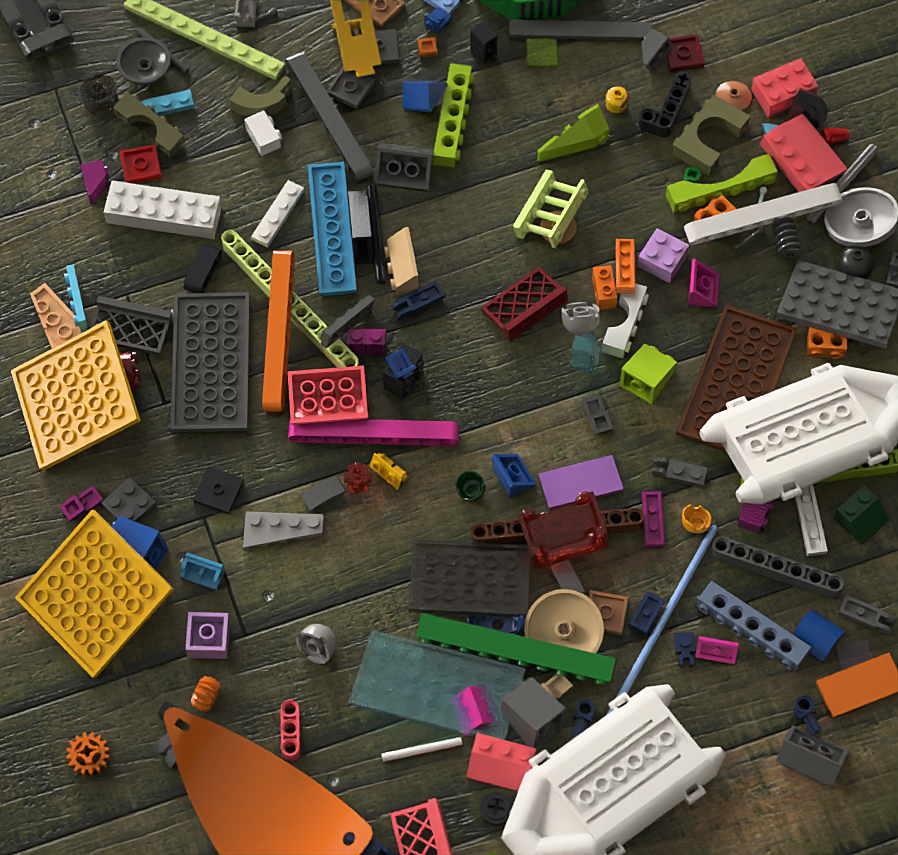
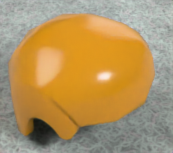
(696, 519)

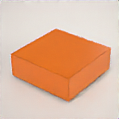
(427, 47)

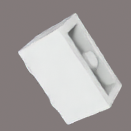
(263, 133)

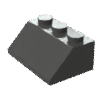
(403, 166)
(812, 755)

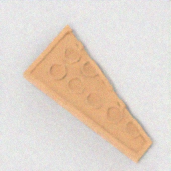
(54, 316)

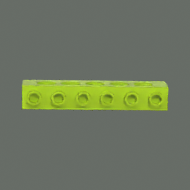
(449, 155)

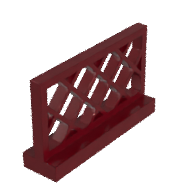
(534, 311)

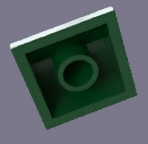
(861, 515)

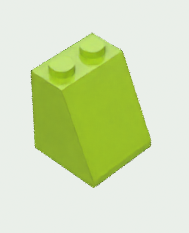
(647, 373)

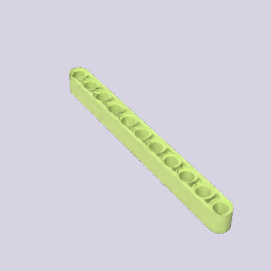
(298, 307)

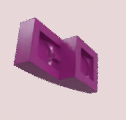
(82, 504)

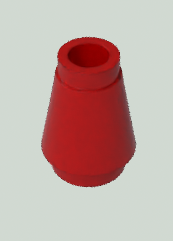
(835, 135)

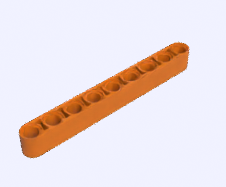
(278, 331)

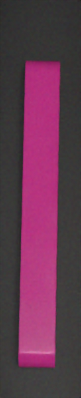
(377, 432)

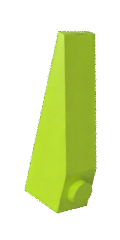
(583, 135)

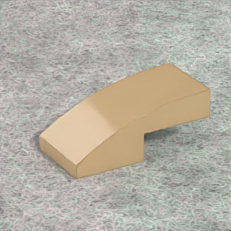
(557, 686)

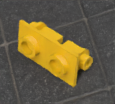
(382, 465)

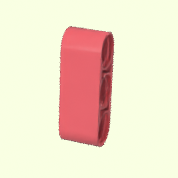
(293, 739)

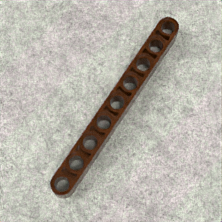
(511, 537)

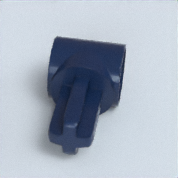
(807, 715)
(582, 719)

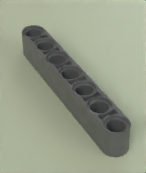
(784, 575)

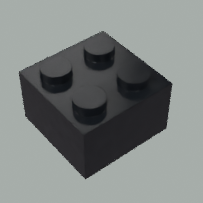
(401, 386)

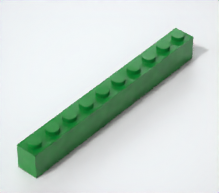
(516, 647)

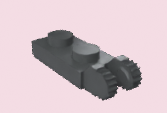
(680, 472)
(865, 614)

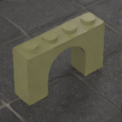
(714, 113)

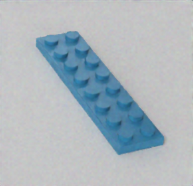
(332, 229)

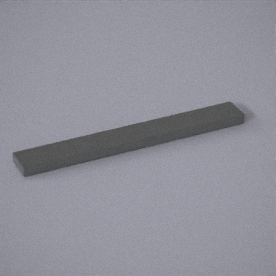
(579, 30)

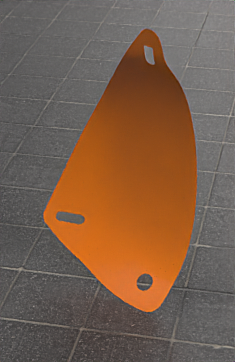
(256, 799)

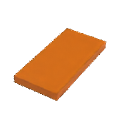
(859, 685)

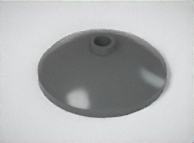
(143, 53)

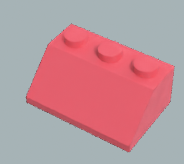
(499, 762)

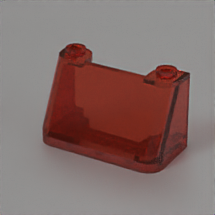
(564, 531)

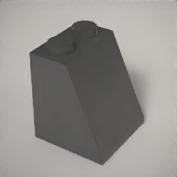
(533, 713)

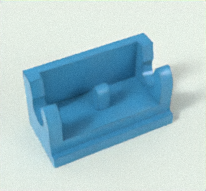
(202, 571)

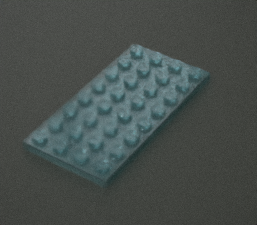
(425, 684)

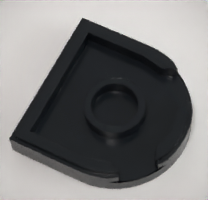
(811, 106)

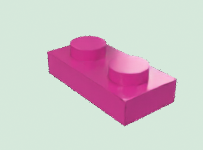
(716, 650)

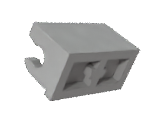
(245, 13)

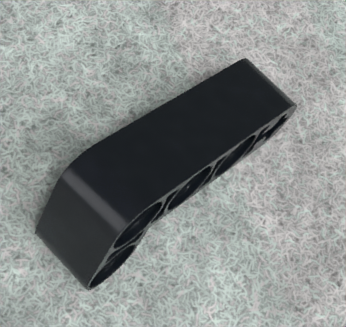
(664, 117)

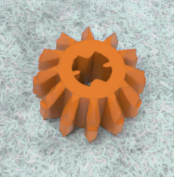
(205, 693)

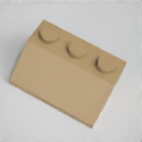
(402, 263)

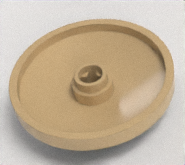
(566, 620)

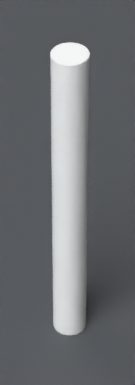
(422, 749)

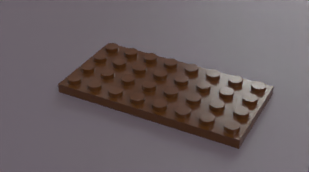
(740, 362)

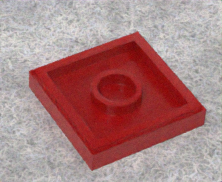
(140, 164)

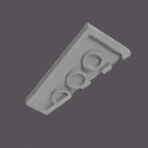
(271, 527)

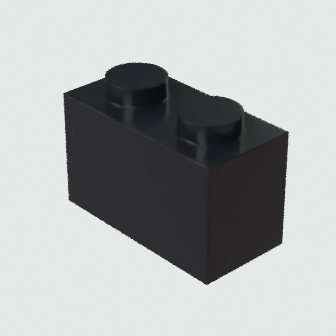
(483, 42)

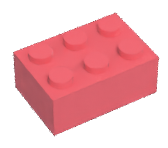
(779, 87)

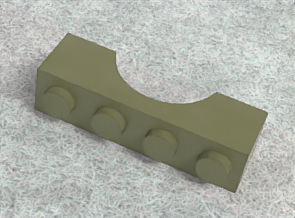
(132, 110)

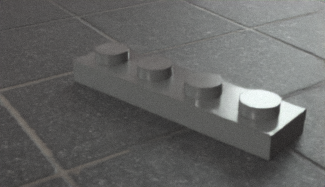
(349, 320)

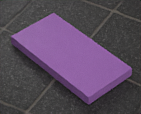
(564, 484)

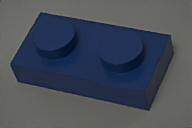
(646, 613)

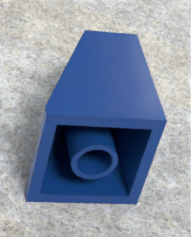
(142, 539)

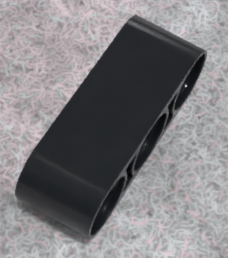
(202, 268)

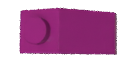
(95, 178)

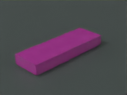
(653, 519)

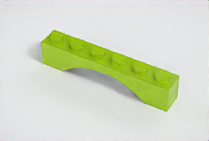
(687, 194)

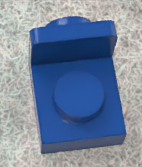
(437, 20)

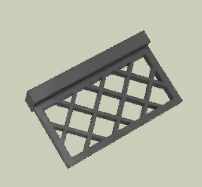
(136, 313)

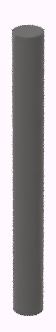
(174, 60)

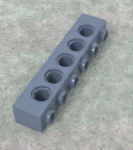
(748, 616)

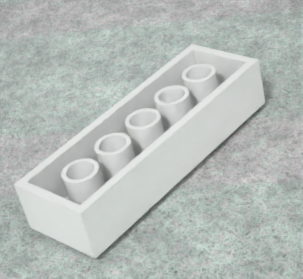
(162, 209)

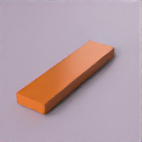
(625, 266)

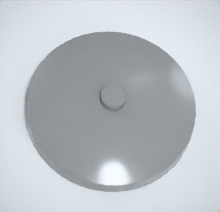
(862, 217)

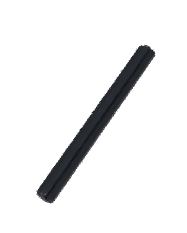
(376, 234)

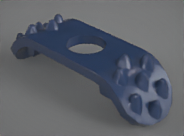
(511, 624)

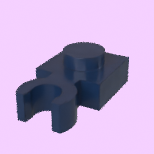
(685, 645)

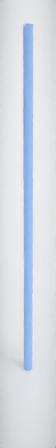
(667, 612)

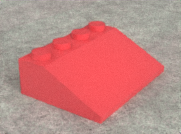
(802, 154)
(327, 395)

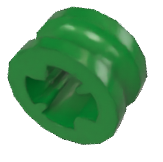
(694, 171)

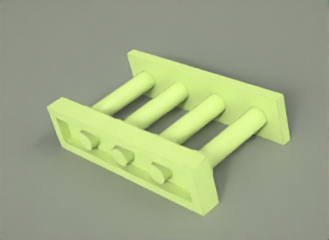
(541, 196)

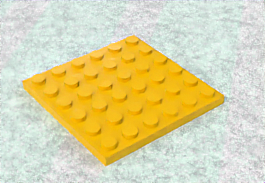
(75, 395)
(94, 593)

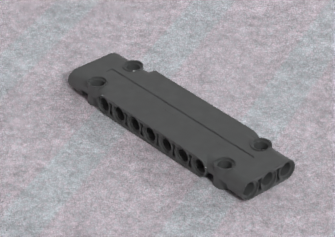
(36, 23)

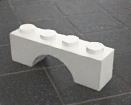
(618, 338)

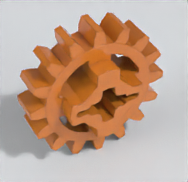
(80, 754)

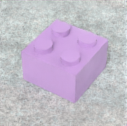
(663, 255)
(207, 635)

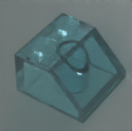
(585, 353)

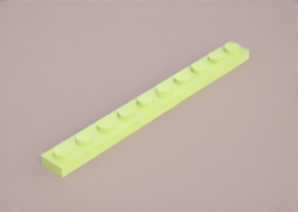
(206, 37)

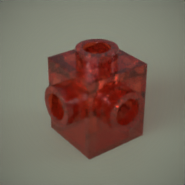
(358, 477)

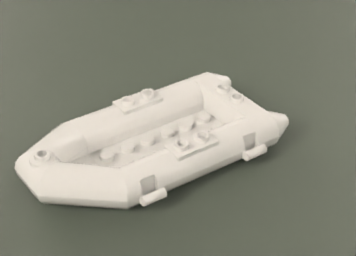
(808, 431)
(610, 781)

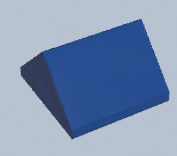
(422, 95)
(512, 474)
(819, 634)

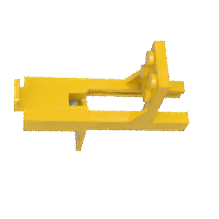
(356, 39)

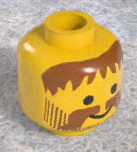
(617, 100)

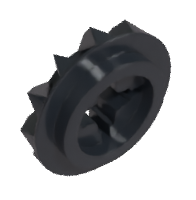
(490, 801)

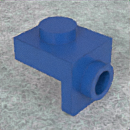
(400, 364)

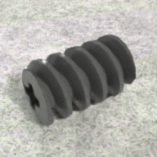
(786, 238)

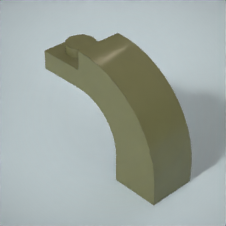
(271, 102)

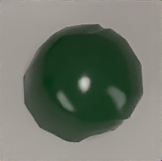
(470, 486)

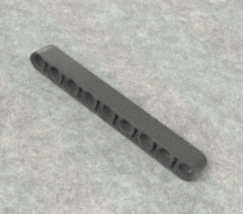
(329, 117)

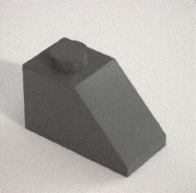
(655, 49)

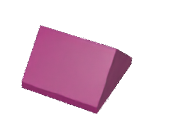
(703, 285)
(477, 707)

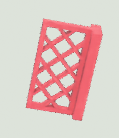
(437, 827)

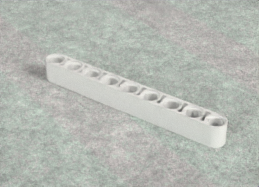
(762, 213)

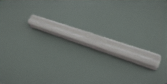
(848, 176)

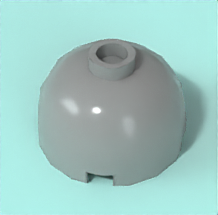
(580, 318)
(317, 642)

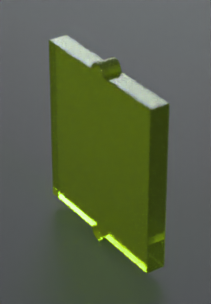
(541, 52)

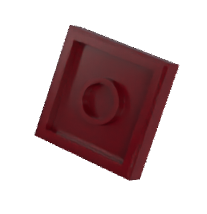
(685, 53)

